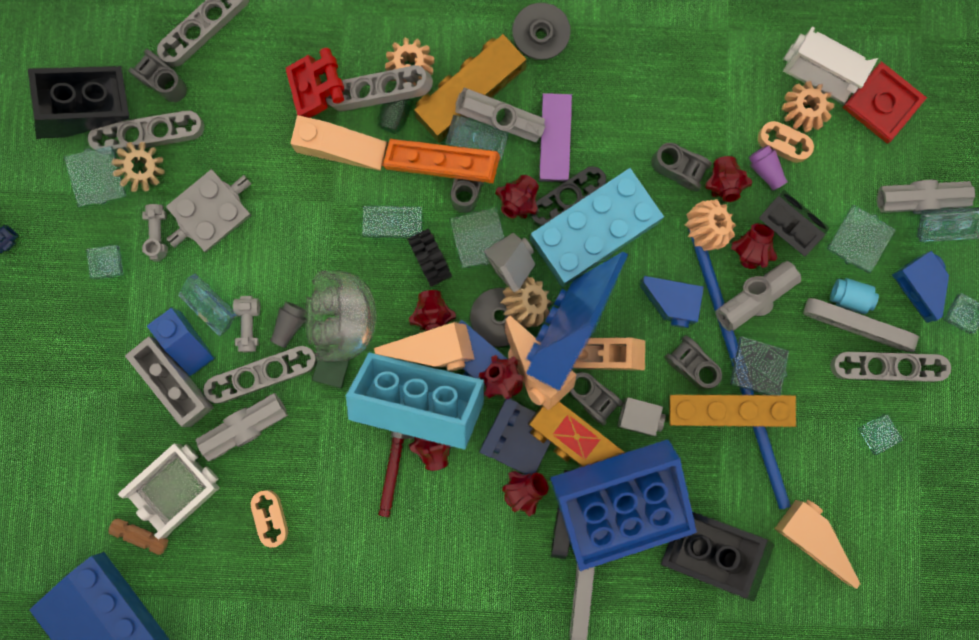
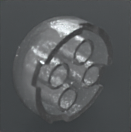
(354, 320)

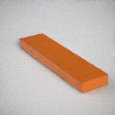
(441, 160)

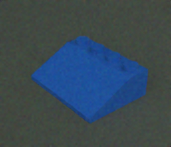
(572, 323)
(624, 504)
(95, 605)

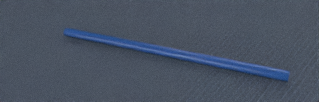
(732, 344)

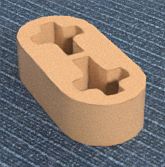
(789, 136)
(262, 520)

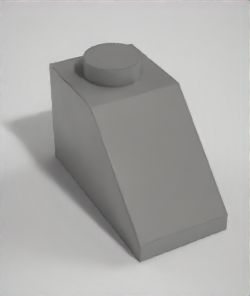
(511, 260)

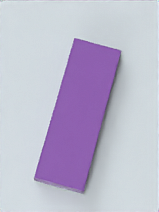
(555, 138)

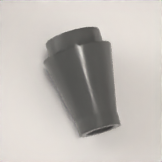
(288, 322)

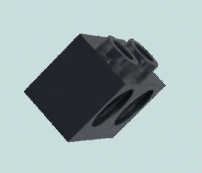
(794, 223)

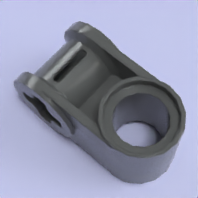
(156, 74)
(683, 166)
(469, 186)
(693, 363)
(595, 399)

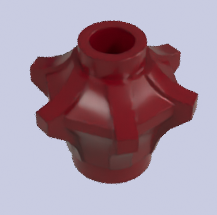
(727, 179)
(519, 197)
(756, 247)
(431, 311)
(502, 378)
(432, 454)
(525, 491)

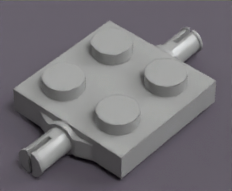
(208, 211)

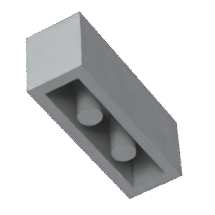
(169, 382)

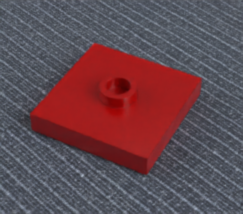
(884, 102)

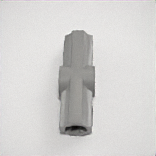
(485, 109)
(925, 196)
(758, 296)
(241, 427)

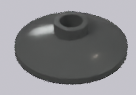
(542, 18)
(483, 318)

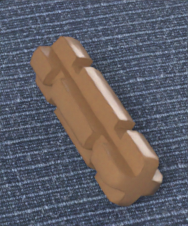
(137, 536)

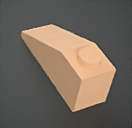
(337, 143)
(521, 344)
(439, 347)
(612, 354)
(815, 536)

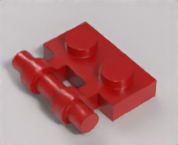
(306, 85)

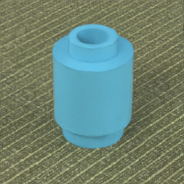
(854, 295)

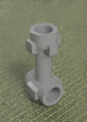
(153, 247)
(246, 308)

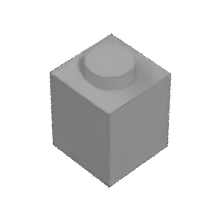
(641, 417)

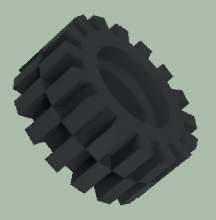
(429, 257)

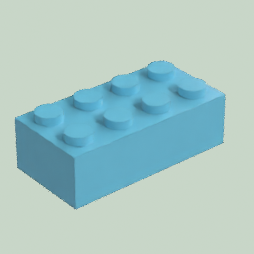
(596, 227)
(415, 400)

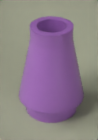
(768, 167)

